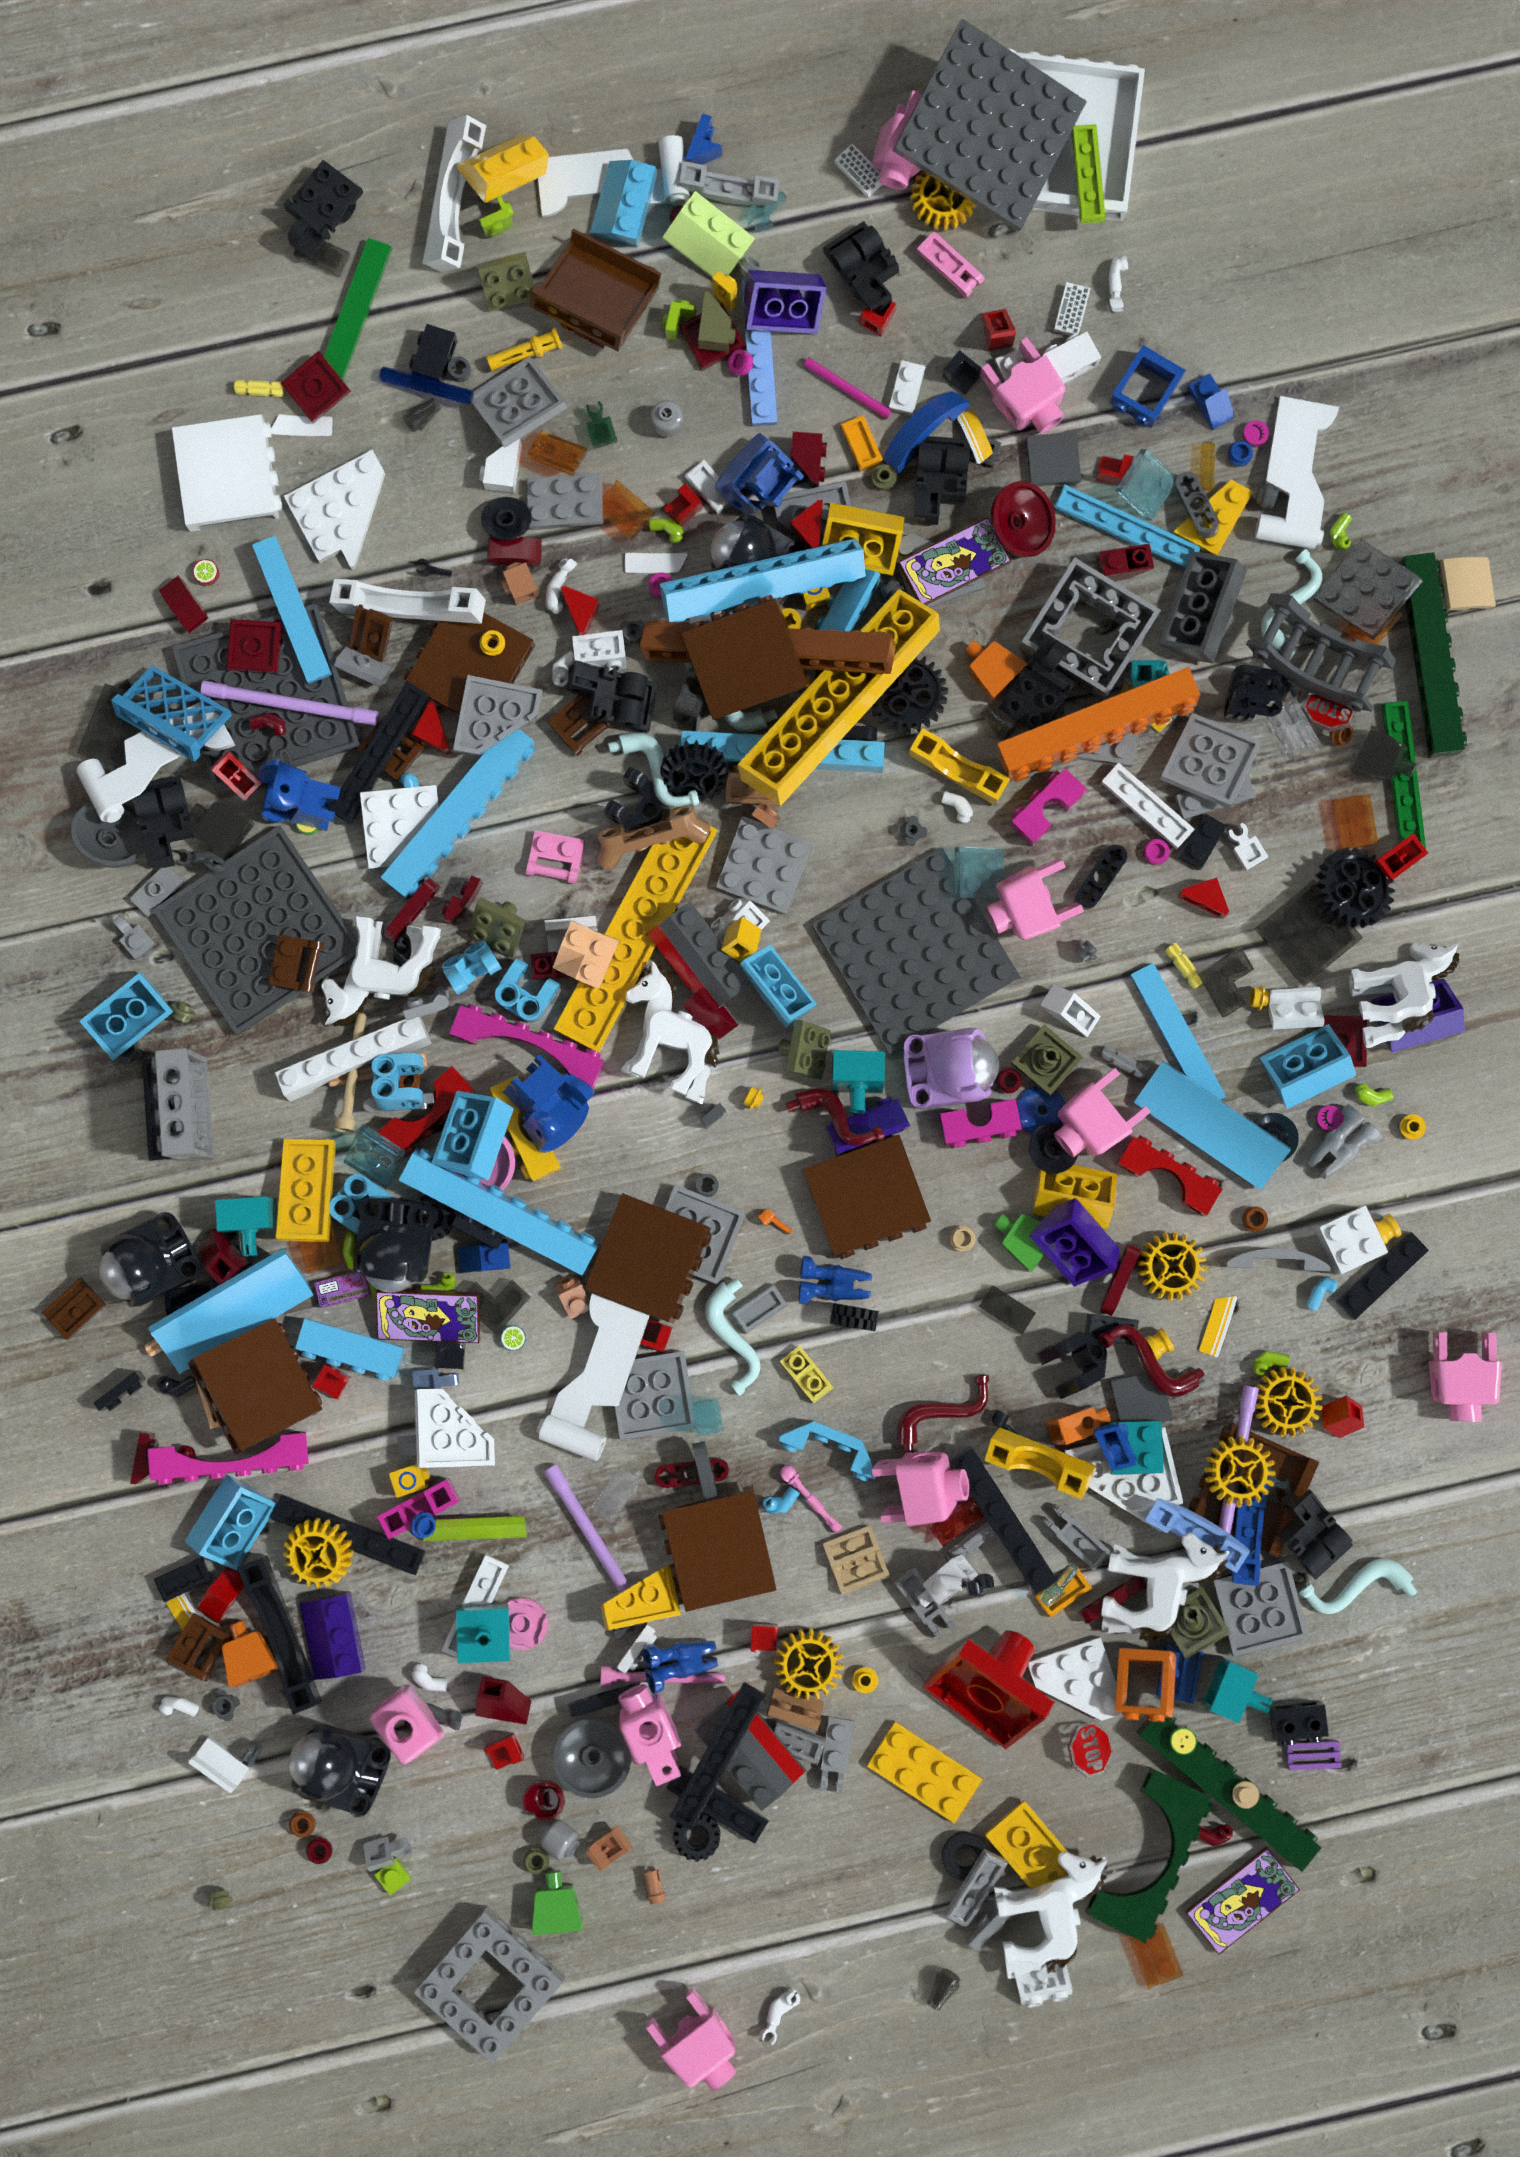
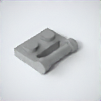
(428, 1004)

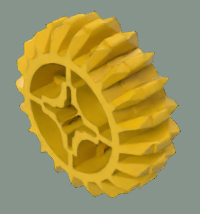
(927, 206)
(1180, 1257)
(1289, 1389)
(1258, 1459)
(305, 1570)
(798, 1670)

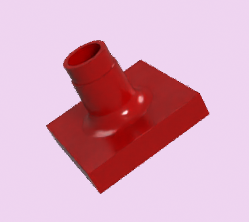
(990, 1688)

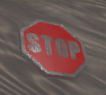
(1326, 713)
(1090, 1749)

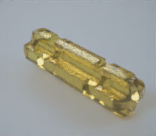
(1207, 466)

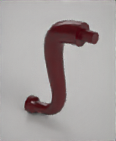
(829, 1100)
(1172, 1387)
(913, 1415)

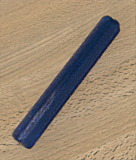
(426, 385)

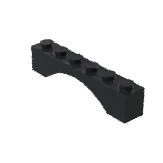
(1004, 1521)
(291, 1661)

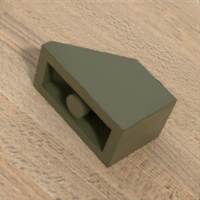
(715, 326)

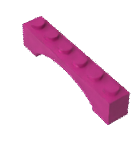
(473, 1026)
(169, 1464)

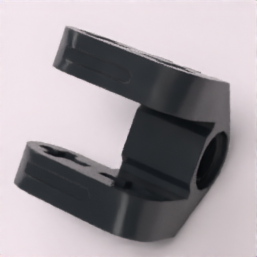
(1251, 696)
(621, 815)
(1088, 1356)

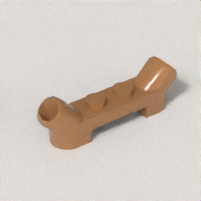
(682, 823)

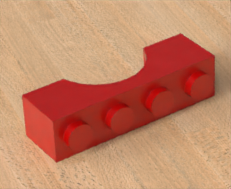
(407, 1134)
(1197, 1192)

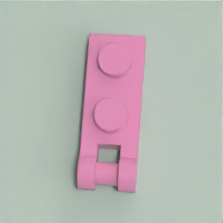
(950, 264)

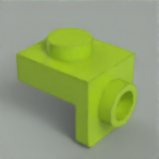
(497, 222)
(677, 310)

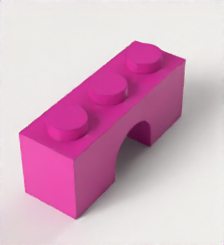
(1062, 789)
(1003, 1120)
(431, 1501)

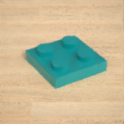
(1147, 1445)

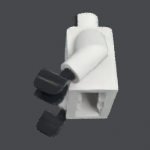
(951, 1579)

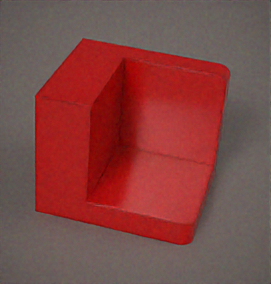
(876, 320)
(1113, 470)
(684, 505)
(656, 1335)
(331, 1381)
(1342, 1416)
(764, 1637)
(505, 1751)

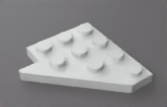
(339, 507)
(1132, 1491)

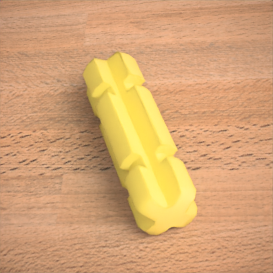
(258, 388)
(1184, 965)

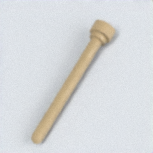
(346, 1122)

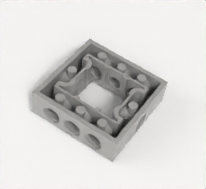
(1110, 599)
(191, 1127)
(535, 1972)

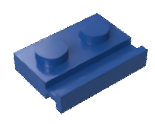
(1185, 1676)

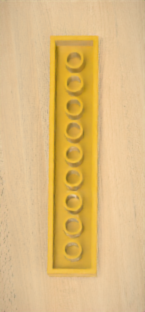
(834, 704)

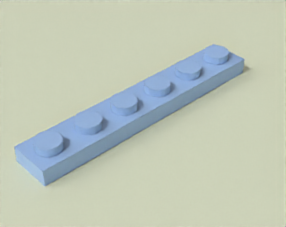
(761, 376)

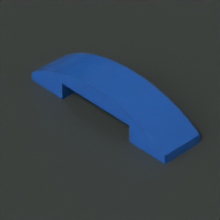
(920, 426)
(1249, 1532)

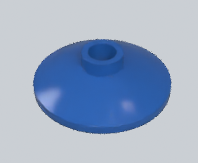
(1028, 1108)

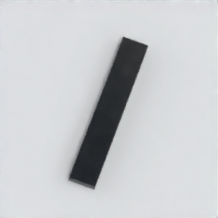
(379, 751)
(364, 1539)
(718, 1755)

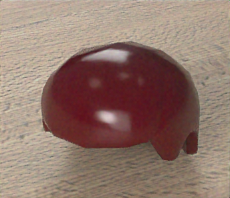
(544, 1799)

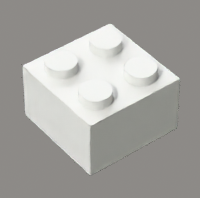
(1350, 1240)

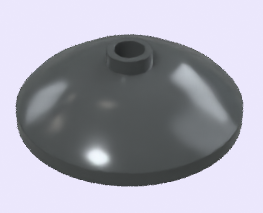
(90, 832)
(587, 1776)

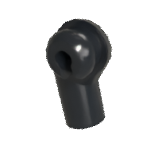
(401, 951)
(176, 1388)

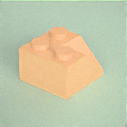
(585, 954)

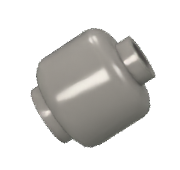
(667, 418)
(559, 1839)

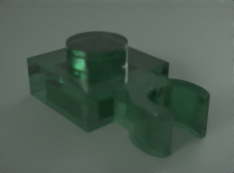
(600, 429)

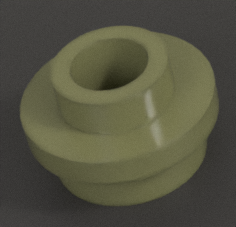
(880, 483)
(182, 1011)
(530, 1866)
(219, 1900)

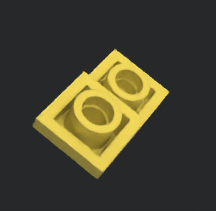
(806, 1374)

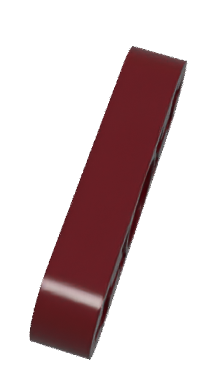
(411, 910)
(1120, 1279)
(673, 1481)
(1120, 1594)

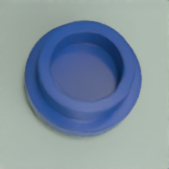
(1240, 453)
(422, 1525)

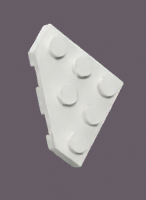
(393, 820)
(448, 1433)
(1078, 1677)

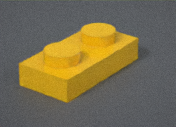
(725, 290)

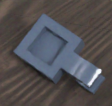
(432, 1379)

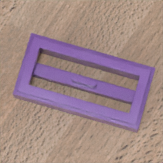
(1314, 1765)

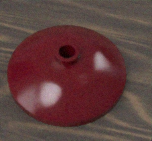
(1032, 518)

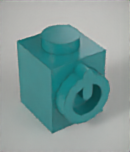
(1147, 670)

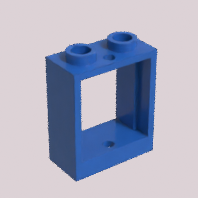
(1159, 366)

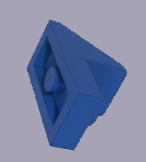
(701, 147)
(1211, 401)
(483, 1258)
(1116, 1445)

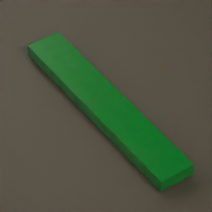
(357, 305)
(1404, 789)

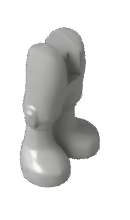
(1336, 1149)

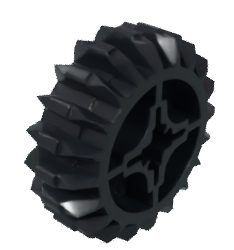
(696, 764)

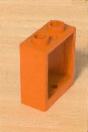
(1168, 1660)

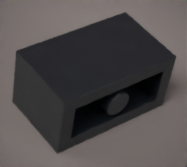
(434, 353)

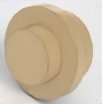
(962, 1238)
(1245, 1794)

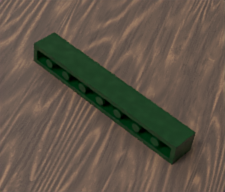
(1433, 660)
(1219, 1780)

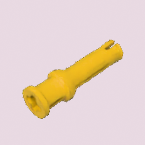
(536, 346)

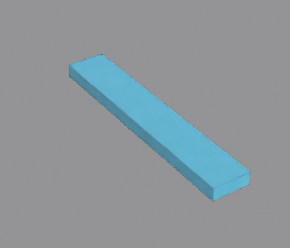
(1124, 526)
(292, 609)
(1175, 1029)

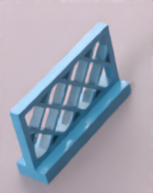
(156, 725)

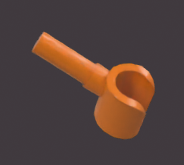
(768, 1216)

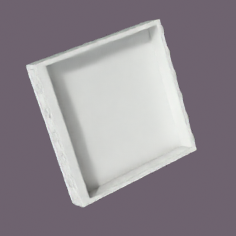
(1114, 106)

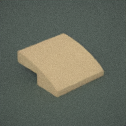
(1467, 583)
(856, 1560)

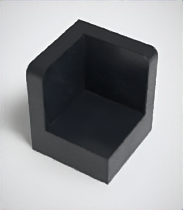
(962, 372)
(450, 1355)

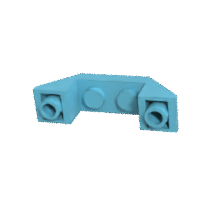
(797, 1438)

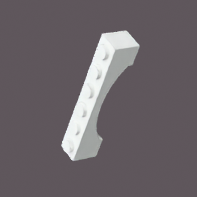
(443, 242)
(449, 605)
(312, 1073)

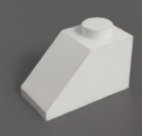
(502, 469)
(1070, 1010)

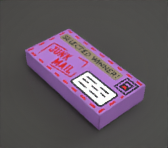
(342, 1289)

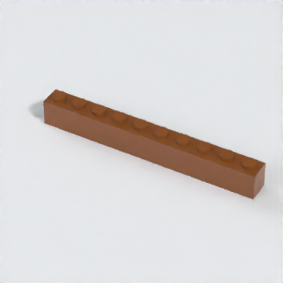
(815, 648)

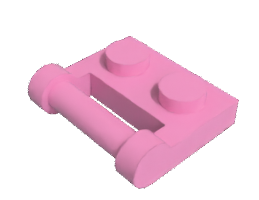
(558, 849)

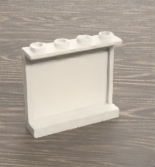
(226, 471)

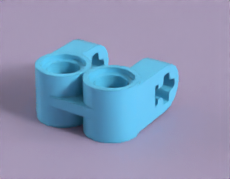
(465, 967)
(522, 997)
(400, 1065)
(354, 1200)

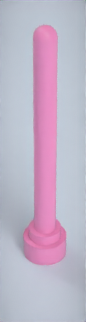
(612, 1676)

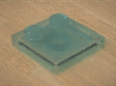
(1146, 484)
(978, 872)
(374, 1156)

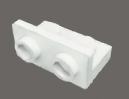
(601, 649)
(739, 908)
(1295, 1008)
(1041, 1986)

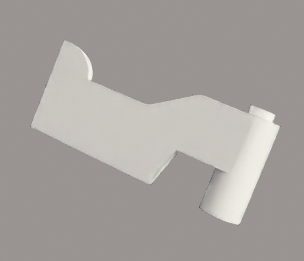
(585, 173)
(1292, 473)
(143, 761)
(600, 1382)

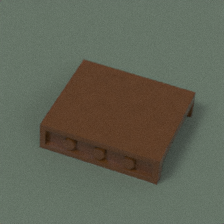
(596, 290)
(456, 652)
(744, 657)
(867, 1196)
(648, 1258)
(255, 1385)
(1287, 1465)
(717, 1550)

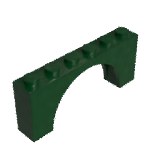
(1138, 1910)

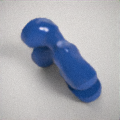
(841, 1282)
(687, 1657)

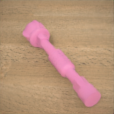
(789, 1475)

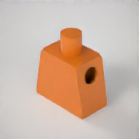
(993, 668)
(1069, 1427)
(247, 1656)

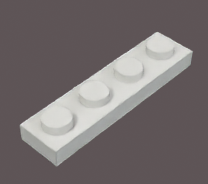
(1147, 806)
(480, 1593)

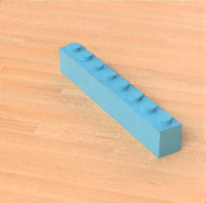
(751, 581)
(845, 756)
(457, 812)
(500, 1212)

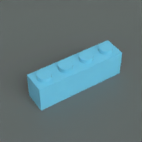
(350, 1348)

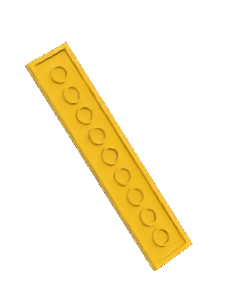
(647, 903)

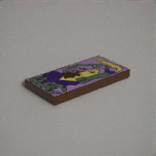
(954, 562)
(428, 1316)
(1242, 1900)

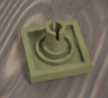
(506, 281)
(497, 926)
(806, 1049)
(1046, 1060)
(1197, 1624)

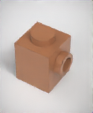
(519, 583)

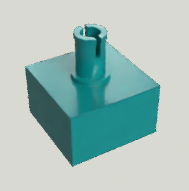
(858, 1074)
(246, 1218)
(483, 1633)
(1233, 1690)

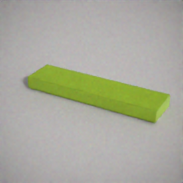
(1088, 174)
(479, 1528)

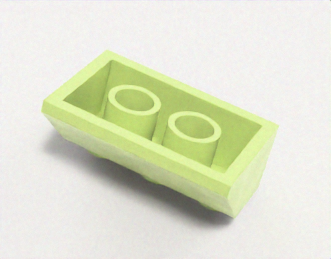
(707, 236)

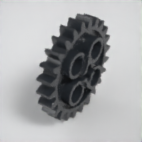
(914, 712)
(1335, 879)

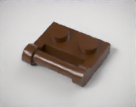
(573, 718)
(399, 762)
(288, 961)
(191, 1643)

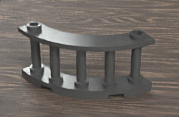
(1325, 637)

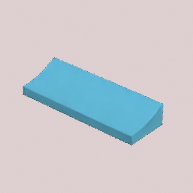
(1212, 1125)
(232, 1309)

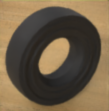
(952, 1845)

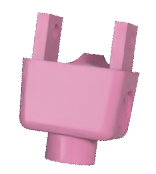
(894, 168)
(1030, 392)
(1026, 903)
(1093, 1121)
(1466, 1381)
(926, 1487)
(408, 1706)
(649, 1741)
(698, 2047)

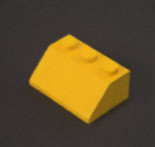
(505, 167)
(875, 532)
(1090, 1186)

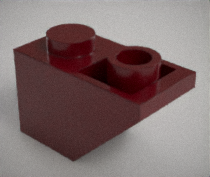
(807, 454)
(1125, 562)
(221, 1257)
(502, 1701)

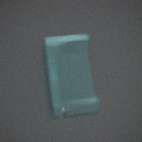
(708, 1417)

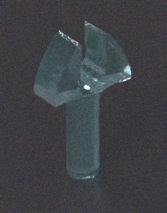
(765, 213)
(1285, 1486)
(1055, 1592)

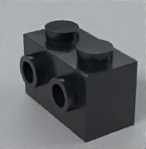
(1298, 1722)

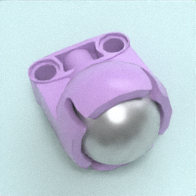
(950, 1067)

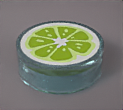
(513, 1338)

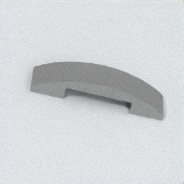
(728, 188)
(1307, 1261)

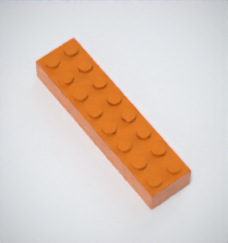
(1098, 725)

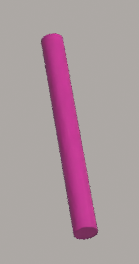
(847, 388)

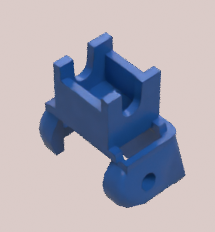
(763, 471)
(292, 789)
(550, 1109)

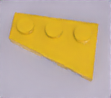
(1227, 505)
(643, 1602)

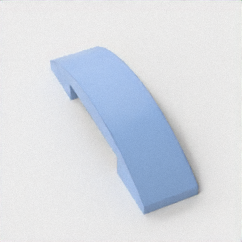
(1180, 1521)

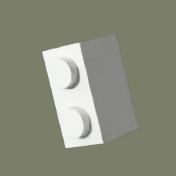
(1074, 356)

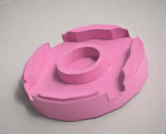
(526, 1623)

